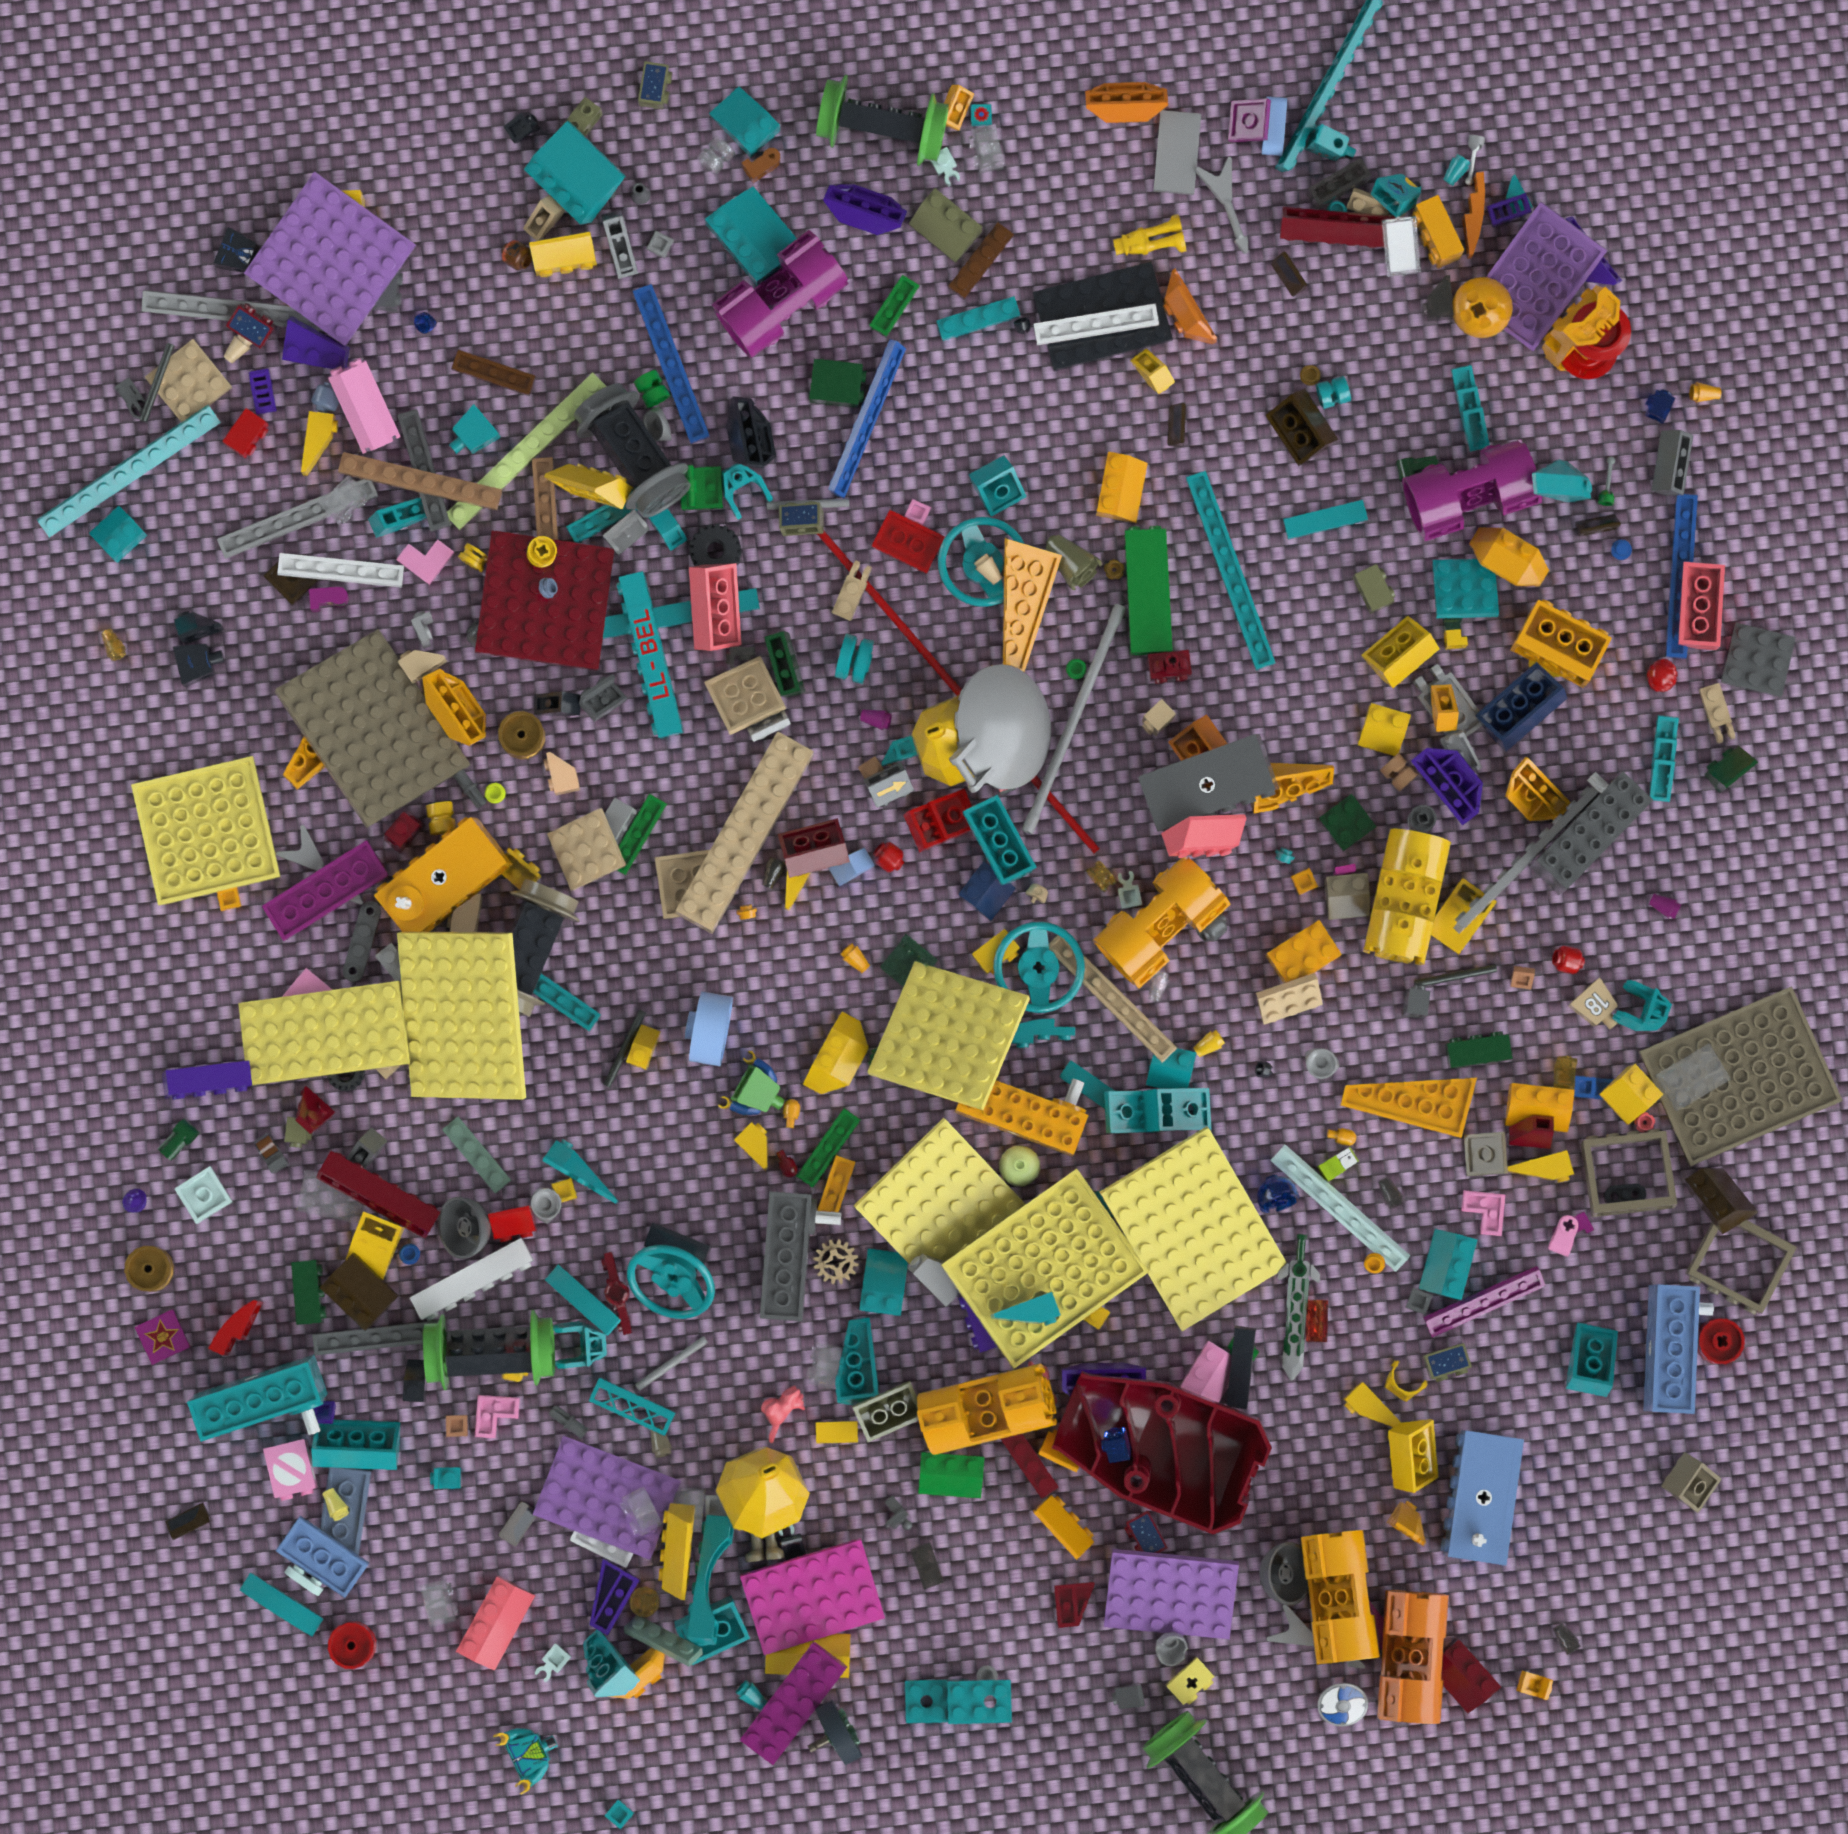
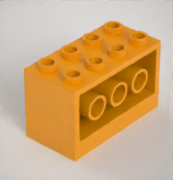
(1556, 655)

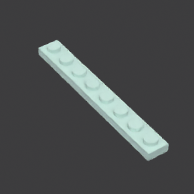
(1340, 1207)

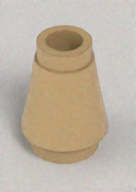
(237, 348)
(988, 568)

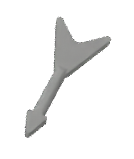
(1222, 188)
(308, 856)
(1301, 1635)

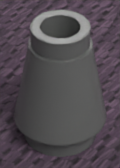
(640, 198)

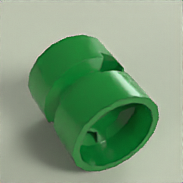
(652, 390)

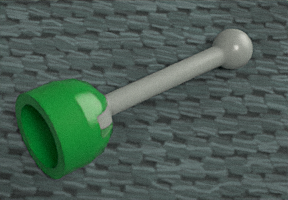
(1606, 497)

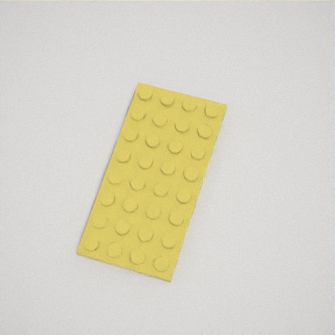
(324, 1033)

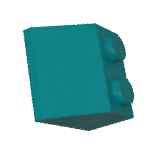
(997, 485)
(118, 534)
(1173, 1072)

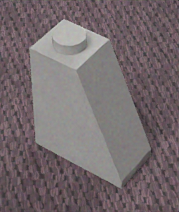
(934, 1278)

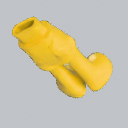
(1138, 241)

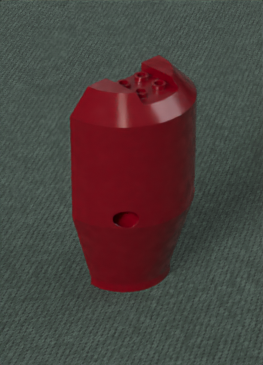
(1184, 1447)

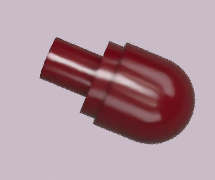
(787, 1165)

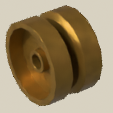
(523, 747)
(161, 1265)

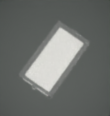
(1401, 246)

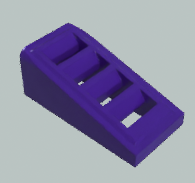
(1497, 222)
(258, 374)

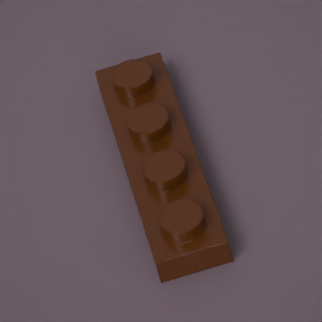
(981, 260)
(493, 372)

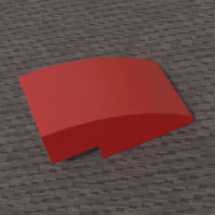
(939, 820)
(235, 1328)

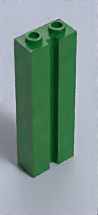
(1148, 590)

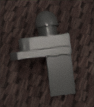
(900, 1517)

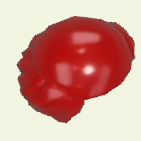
(1662, 675)

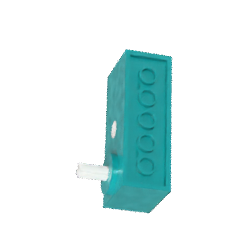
(259, 1397)

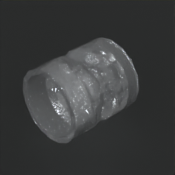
(711, 160)

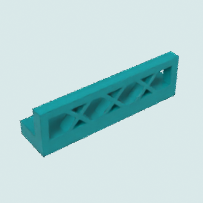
(634, 1398)

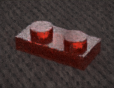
(1317, 1321)

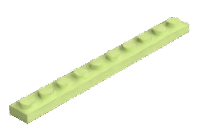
(529, 447)

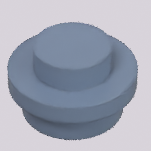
(547, 587)

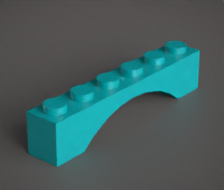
(716, 1539)

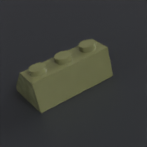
(945, 225)
(887, 1411)

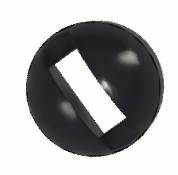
(1022, 324)
(1263, 1069)

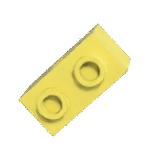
(1178, 1683)

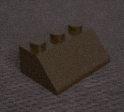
(1301, 427)
(1720, 1198)
(359, 1291)

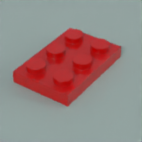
(908, 541)

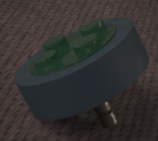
(838, 1733)

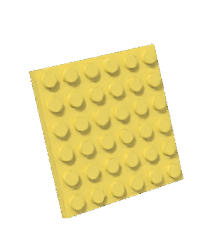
(205, 830)
(948, 1035)
(938, 1197)

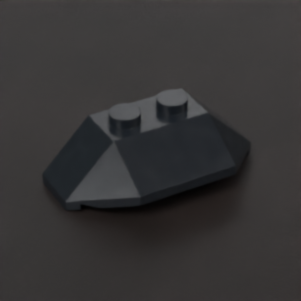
(749, 434)

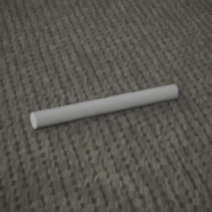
(827, 503)
(671, 1363)

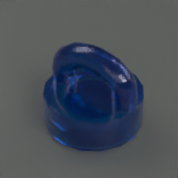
(424, 322)

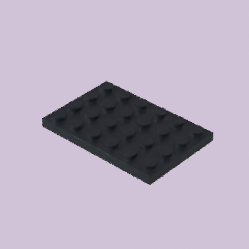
(1098, 294)

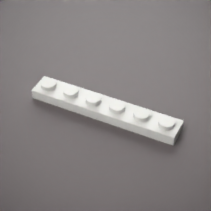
(1096, 324)
(340, 570)

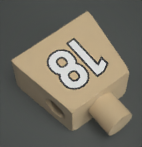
(1595, 1005)

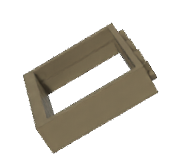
(1662, 1203)
(1733, 1297)

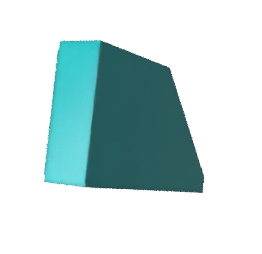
(1515, 189)
(899, 751)

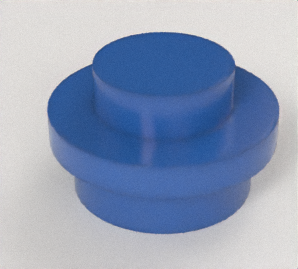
(1621, 549)
(409, 1254)

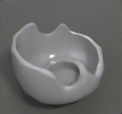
(1171, 1649)

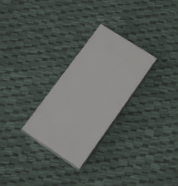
(1177, 152)

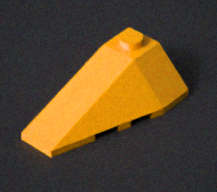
(303, 765)
(1293, 782)
(1408, 1522)

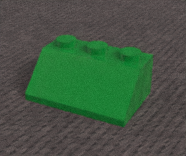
(951, 1475)

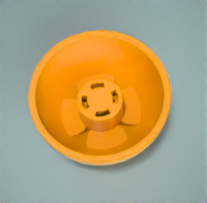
(1494, 301)

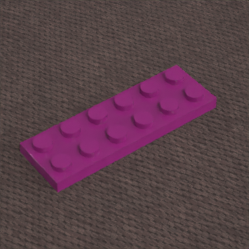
(325, 890)
(793, 1703)

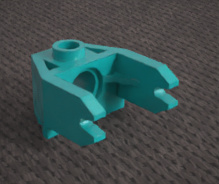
(729, 484)
(1654, 1011)
(591, 1344)

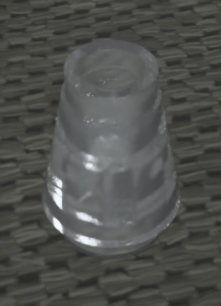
(1157, 985)

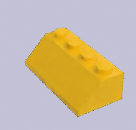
(591, 484)
(677, 1549)

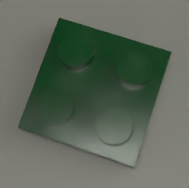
(1347, 822)

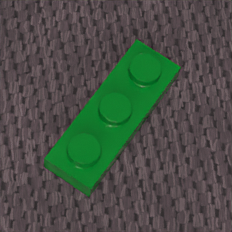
(894, 306)

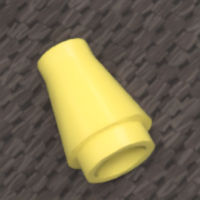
(336, 1506)

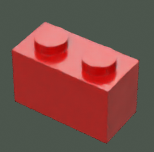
(246, 433)

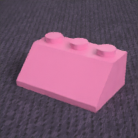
(1209, 1373)

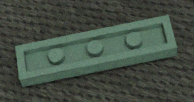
(476, 1155)
(663, 1640)

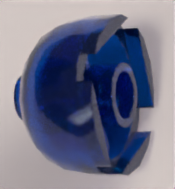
(1277, 1193)

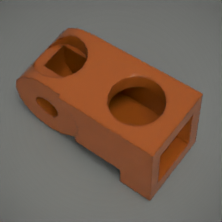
(761, 166)

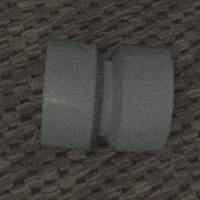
(1421, 819)

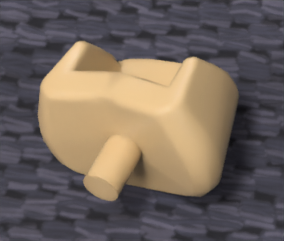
(1037, 892)

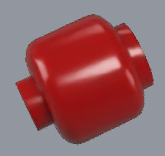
(888, 856)
(1568, 959)

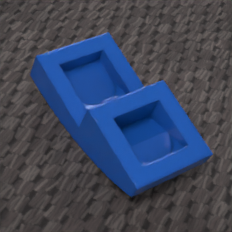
(1590, 1087)

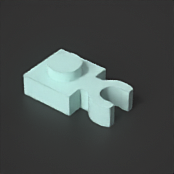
(945, 165)
(1129, 894)
(554, 1660)

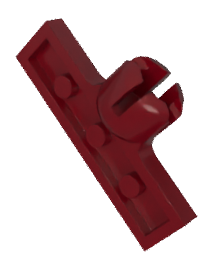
(617, 1293)

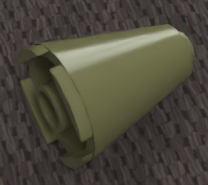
(1076, 563)

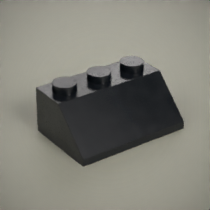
(662, 1236)

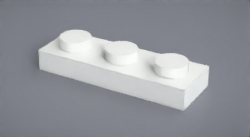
(603, 1549)

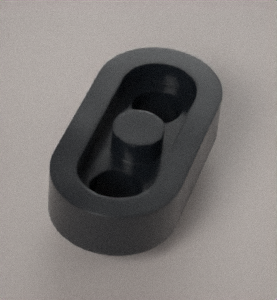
(1624, 1193)

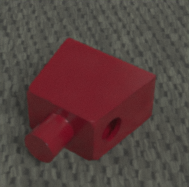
(403, 831)

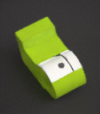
(1337, 1164)

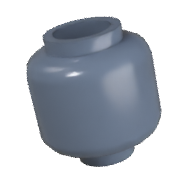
(325, 398)

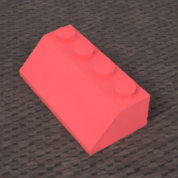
(1701, 605)
(715, 606)
(1204, 835)
(495, 1623)

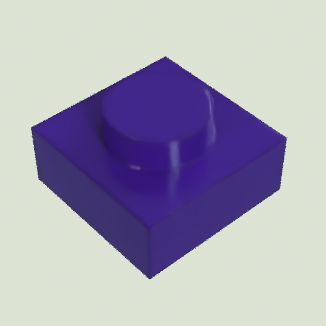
(325, 1412)

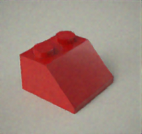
(512, 1223)

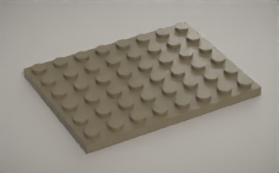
(371, 728)
(1772, 1071)

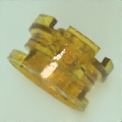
(1101, 876)
(644, 1601)

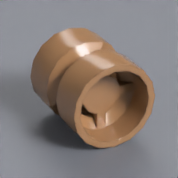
(1399, 772)

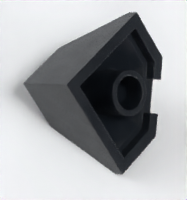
(194, 627)

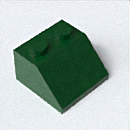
(1730, 768)

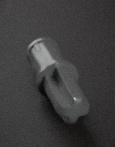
(470, 788)
(568, 1421)

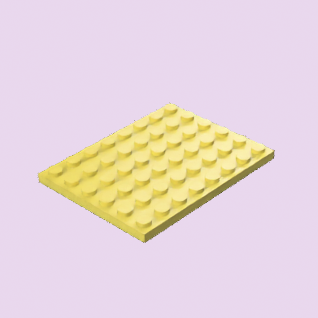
(461, 1015)
(1194, 1228)
(1053, 1245)

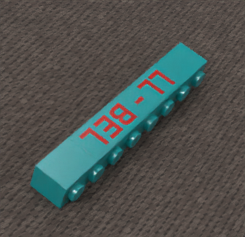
(651, 655)

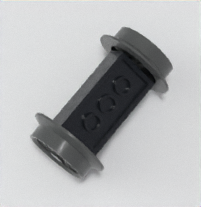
(632, 449)

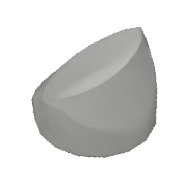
(657, 425)
(1321, 1063)
(545, 1204)

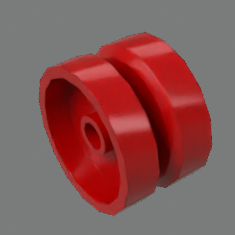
(1731, 1336)
(364, 1641)

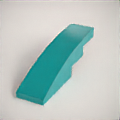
(1470, 407)
(1663, 758)
(583, 1300)
(281, 1604)

